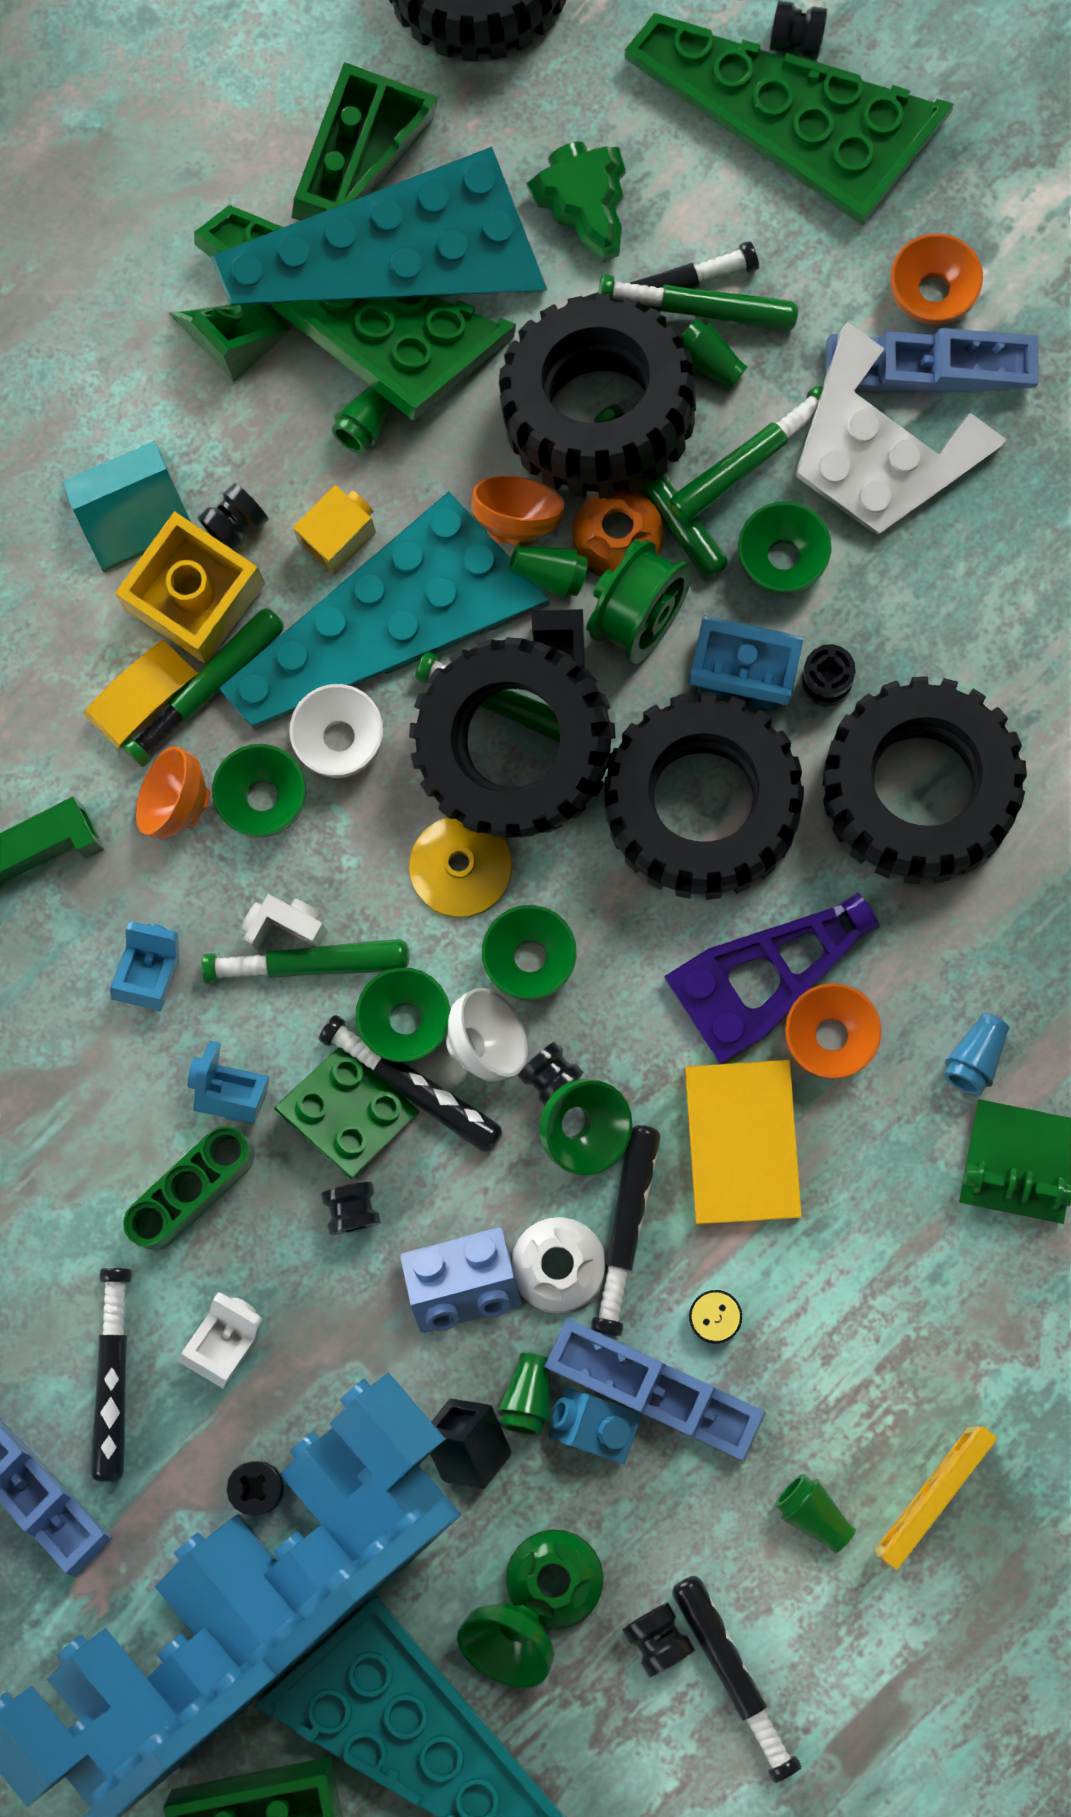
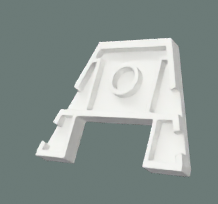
(867, 459)

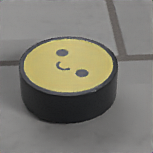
(715, 1316)

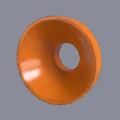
(938, 257)
(516, 508)
(607, 552)
(171, 794)
(838, 1004)

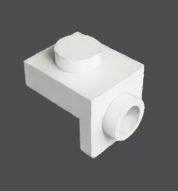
(295, 919)
(222, 1340)

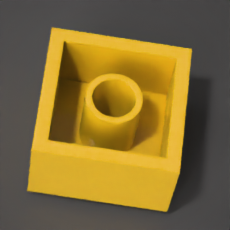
(190, 587)

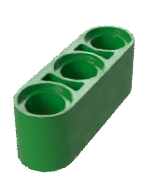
(164, 1196)

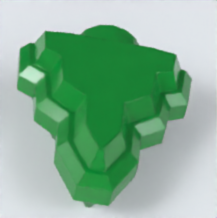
(584, 194)

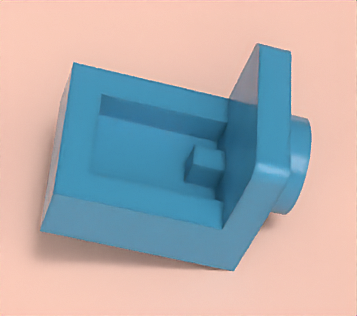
(146, 966)
(226, 1090)
(594, 1425)

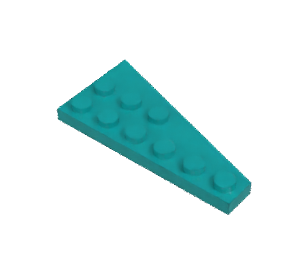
(413, 239)
(410, 598)
(403, 1723)

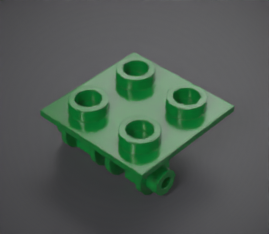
(346, 1112)
(1019, 1162)

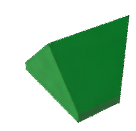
(234, 333)

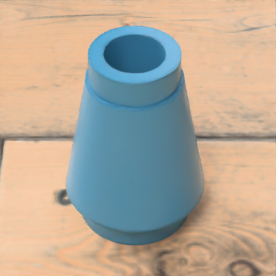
(977, 1055)

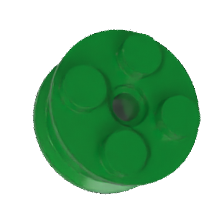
(639, 600)

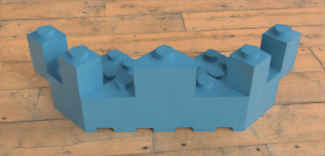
(243, 1607)

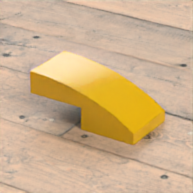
(139, 693)

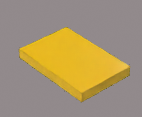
(743, 1142)
(934, 1496)

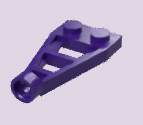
(715, 1006)

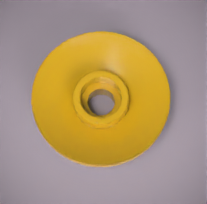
(464, 891)

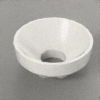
(326, 708)
(494, 1031)
(583, 1281)

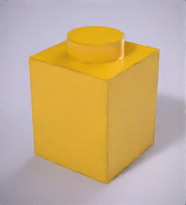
(336, 528)

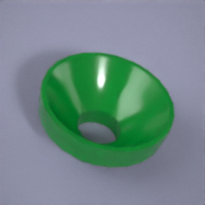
(787, 524)
(250, 767)
(523, 926)
(390, 991)
(604, 1132)
(571, 1553)
(507, 1644)

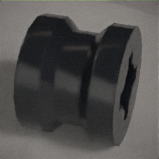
(549, 1071)
(350, 1208)
(268, 1487)

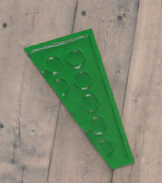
(804, 116)
(398, 346)

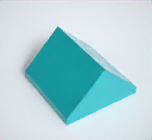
(124, 504)

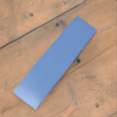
(949, 361)
(655, 1389)
(46, 1506)

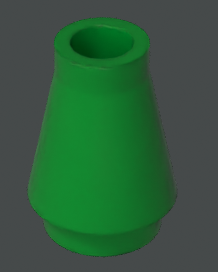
(712, 354)
(362, 420)
(549, 567)
(527, 1397)
(813, 1511)

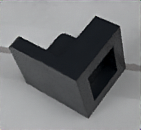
(561, 631)
(472, 1443)

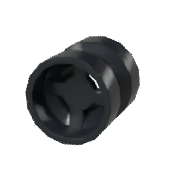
(798, 29)
(241, 510)
(826, 685)
(664, 1651)

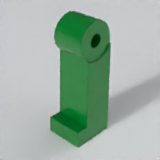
(46, 837)

